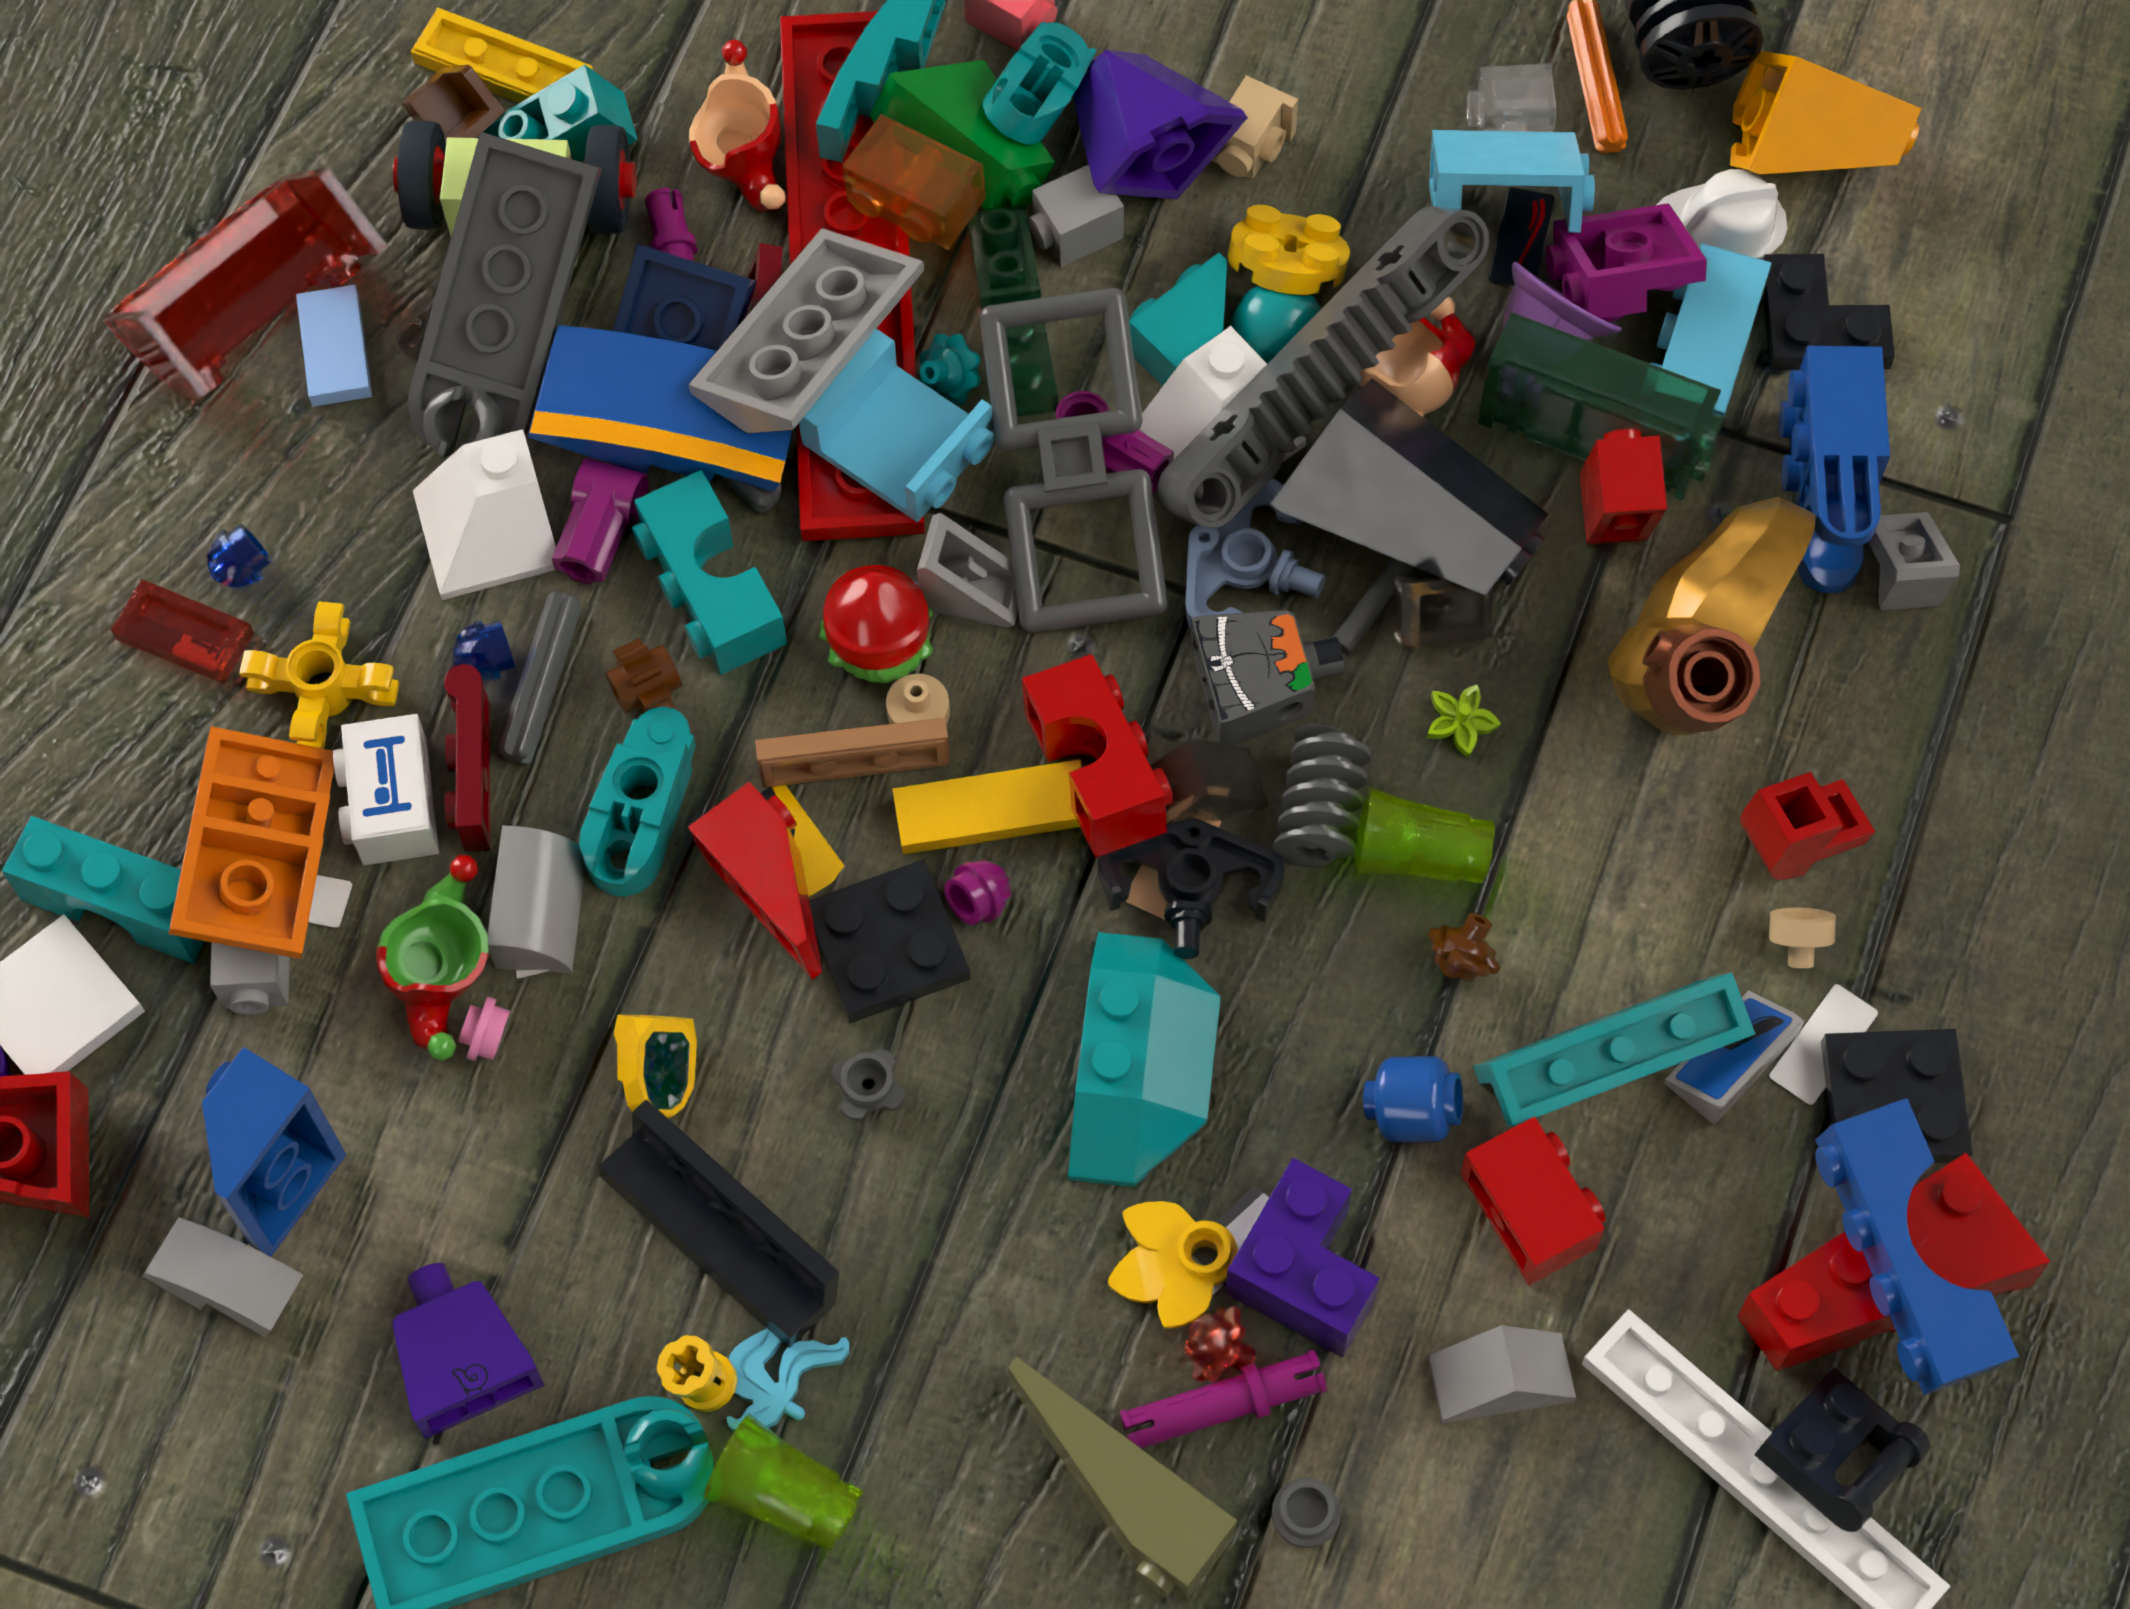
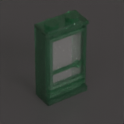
(1576, 391)

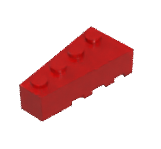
(1826, 1297)

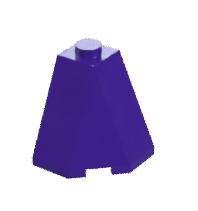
(1149, 125)

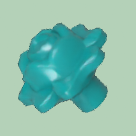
(950, 367)

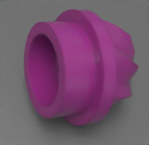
(978, 891)

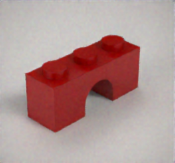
(1081, 713)

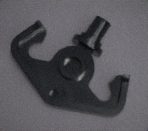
(1190, 875)

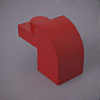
(1803, 824)

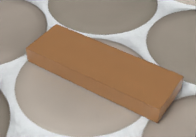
(853, 752)

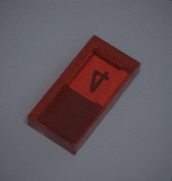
(182, 631)

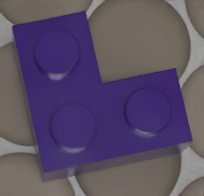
(1291, 1273)

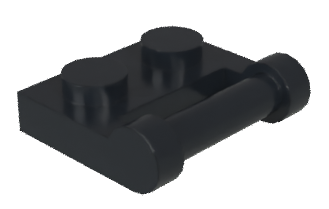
(1824, 1435)

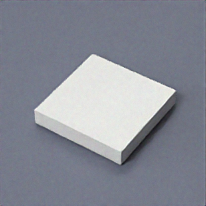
(59, 1001)

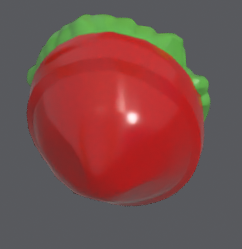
(876, 624)

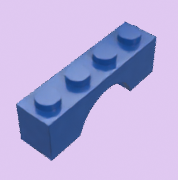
(1941, 1327)

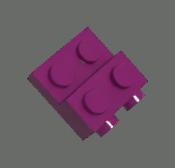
(1623, 257)

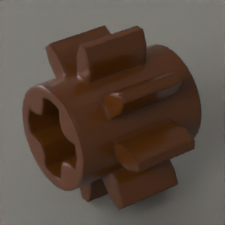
(643, 677)

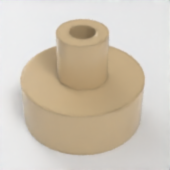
(916, 699)
(1802, 932)

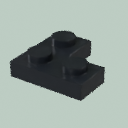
(1801, 314)

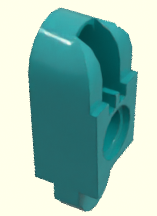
(1038, 83)
(652, 755)

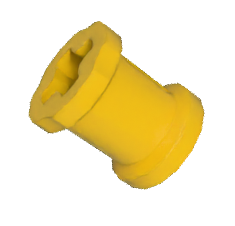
(698, 1356)

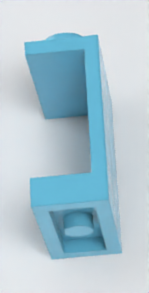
(1511, 160)
(895, 431)

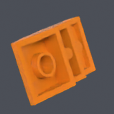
(254, 843)

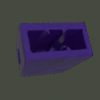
(458, 1352)

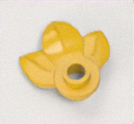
(1163, 1263)

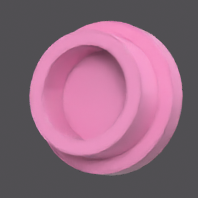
(483, 1029)

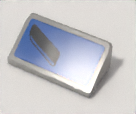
(1722, 1076)

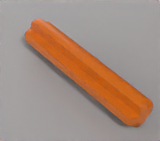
(1597, 76)

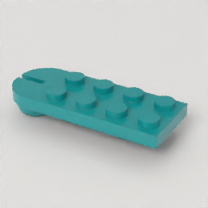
(531, 1505)

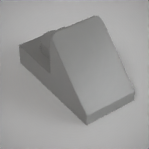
(1913, 562)

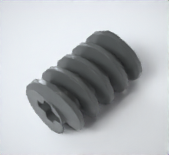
(1321, 796)

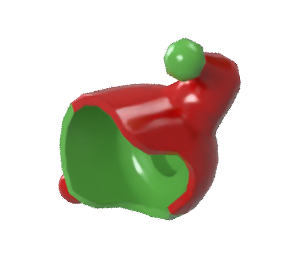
(434, 957)

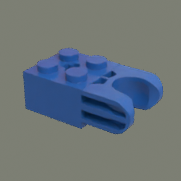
(1836, 457)

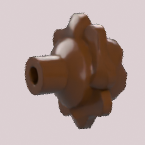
(1463, 950)

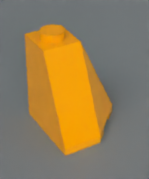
(1816, 120)

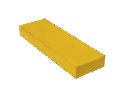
(502, 61)
(985, 807)

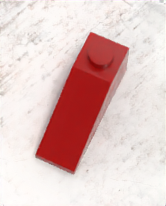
(759, 861)

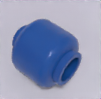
(1414, 1099)

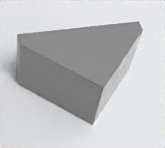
(966, 576)
(1501, 1373)

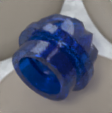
(237, 558)
(484, 649)

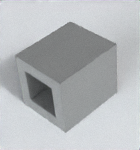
(1075, 217)

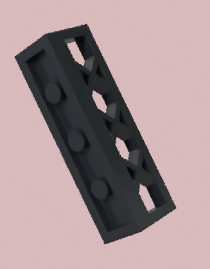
(721, 1226)

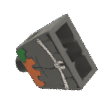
(1258, 671)

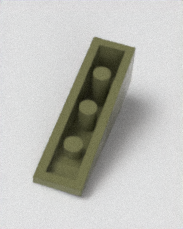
(1148, 1508)

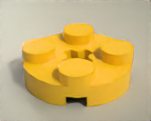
(1289, 250)

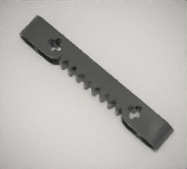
(1249, 436)

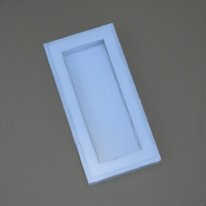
(334, 345)

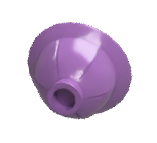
(1546, 305)

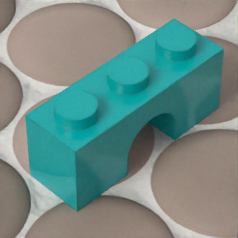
(729, 616)
(80, 873)

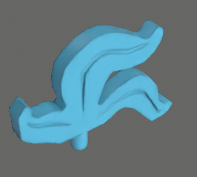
(756, 1385)

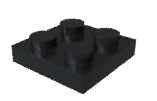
(887, 941)
(1888, 1066)

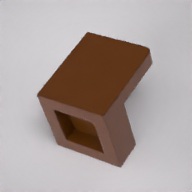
(456, 101)

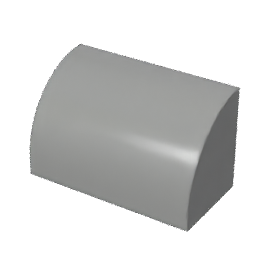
(535, 901)

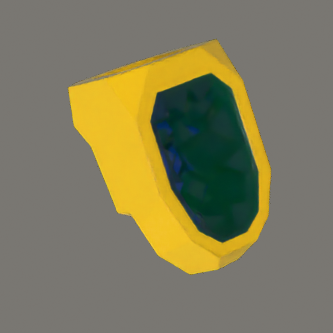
(656, 1060)

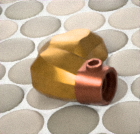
(1692, 648)

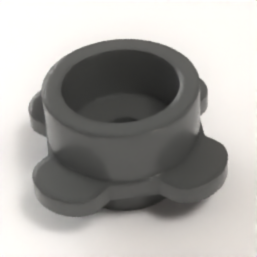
(868, 1066)

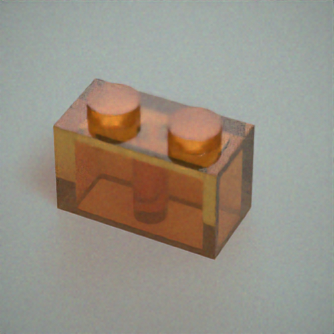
(914, 182)

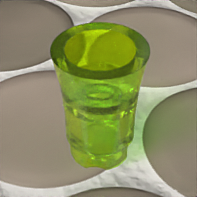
(1420, 840)
(782, 1486)

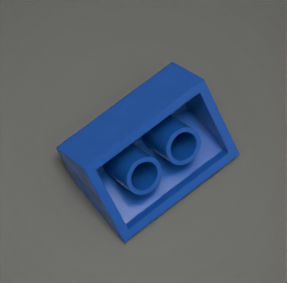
(266, 1147)

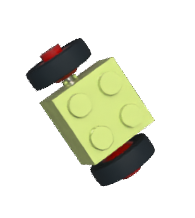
(434, 173)

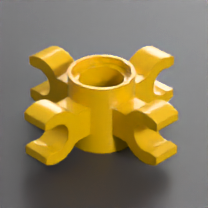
(320, 655)

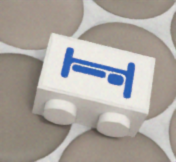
(387, 789)

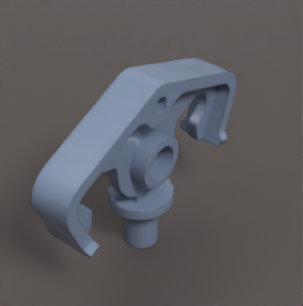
(1243, 559)

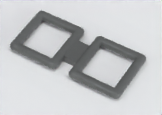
(1073, 460)

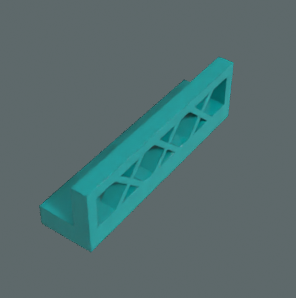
(1617, 1048)

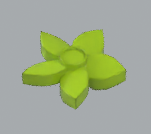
(1461, 719)

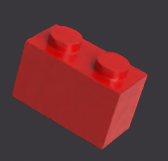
(1623, 487)
(1534, 1199)

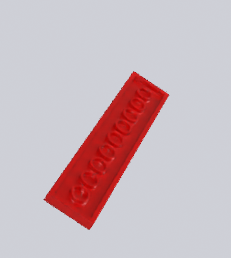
(812, 56)

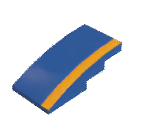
(633, 407)

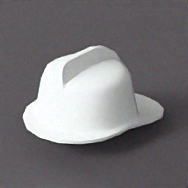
(1732, 213)

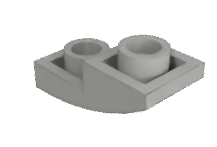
(223, 1273)

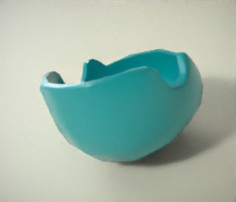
(1271, 319)

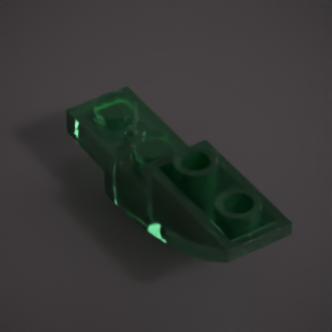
(1007, 274)

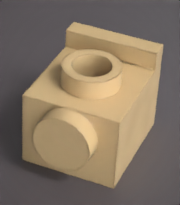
(1261, 137)

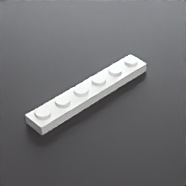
(1723, 1441)

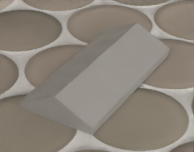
(804, 332)

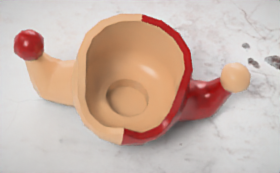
(739, 132)
(1425, 361)

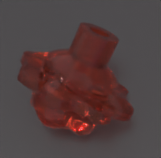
(1217, 1344)

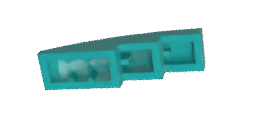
(891, 42)

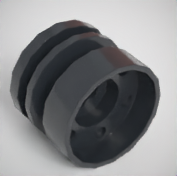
(1694, 40)

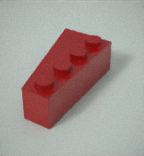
(45, 1142)

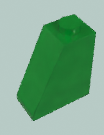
(948, 108)

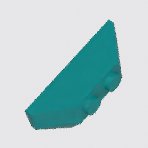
(1140, 1060)

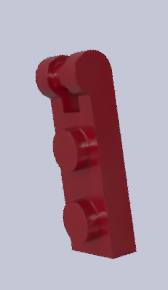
(470, 756)

